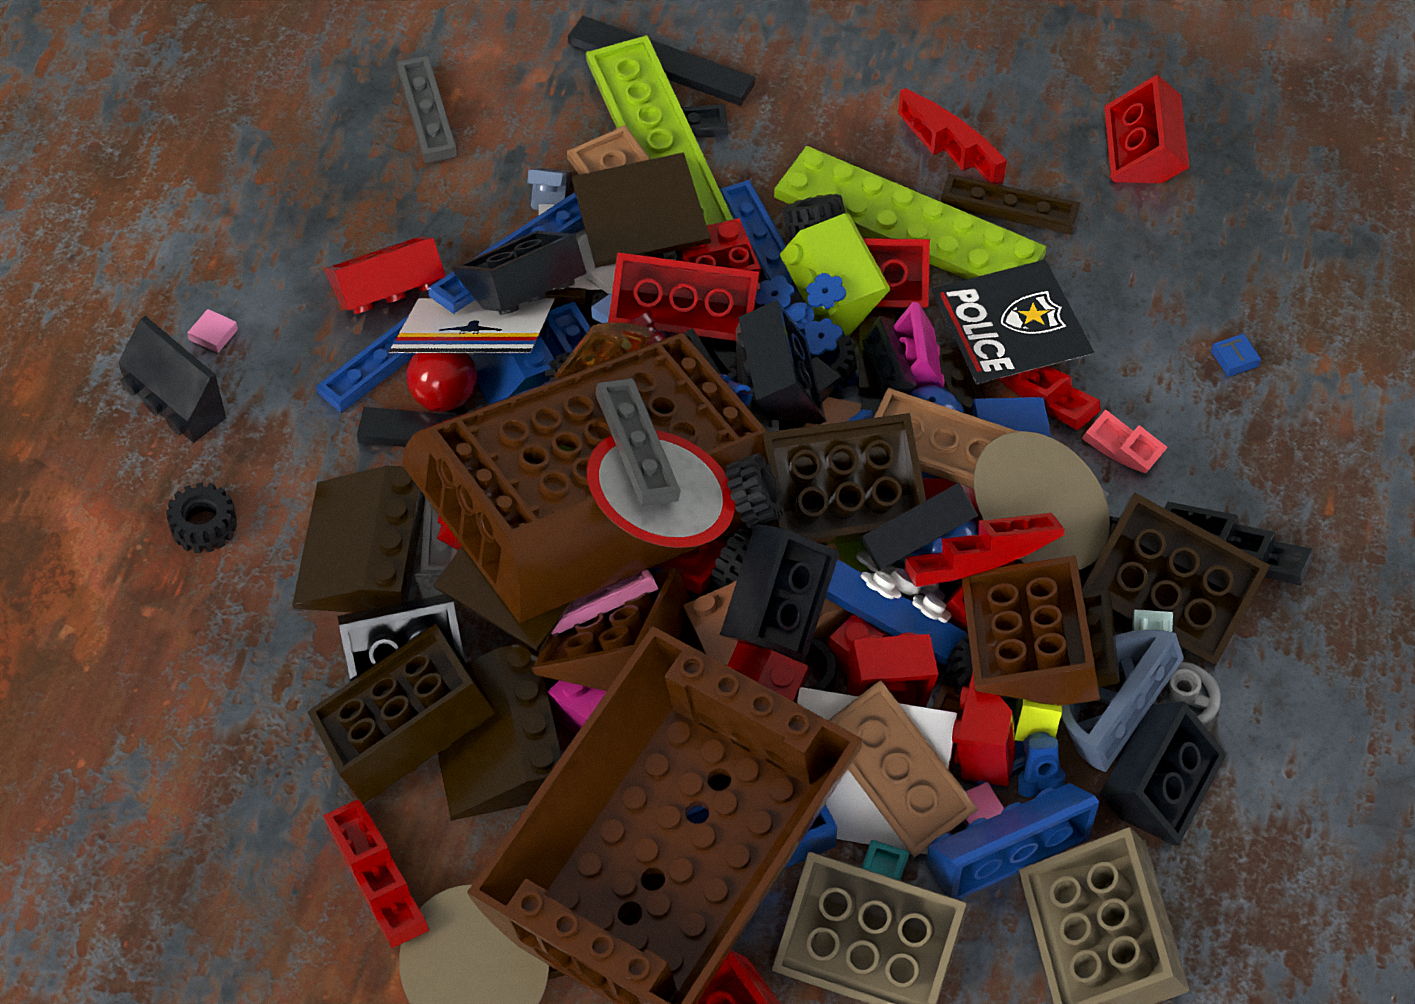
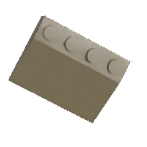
(1103, 924)
(869, 934)

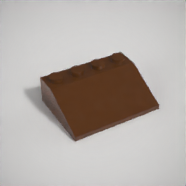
(1031, 632)
(600, 647)

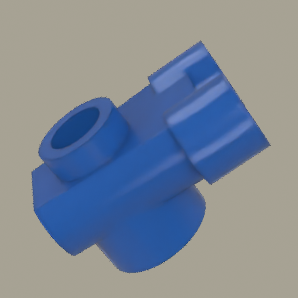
(1041, 765)

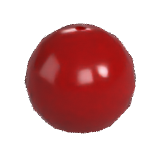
(441, 380)

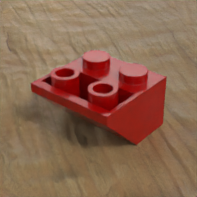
(727, 248)
(984, 737)

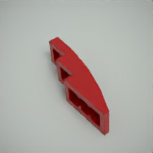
(945, 131)
(1059, 396)
(995, 545)
(375, 873)

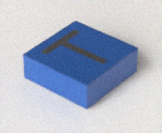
(1235, 355)

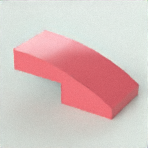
(1117, 441)

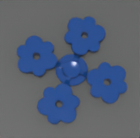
(823, 293)

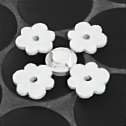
(891, 581)

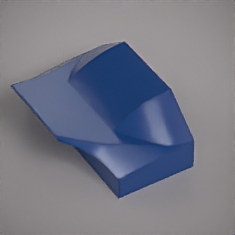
(564, 329)

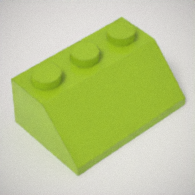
(840, 251)

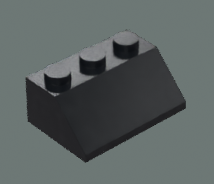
(522, 270)
(780, 366)
(171, 381)
(780, 592)
(380, 631)
(1164, 772)

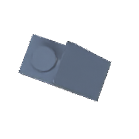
(549, 186)

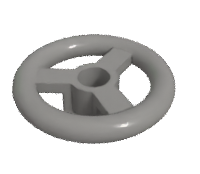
(1189, 679)

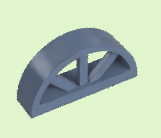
(1103, 736)

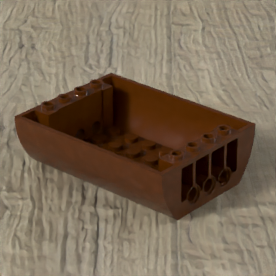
(538, 524)
(621, 813)

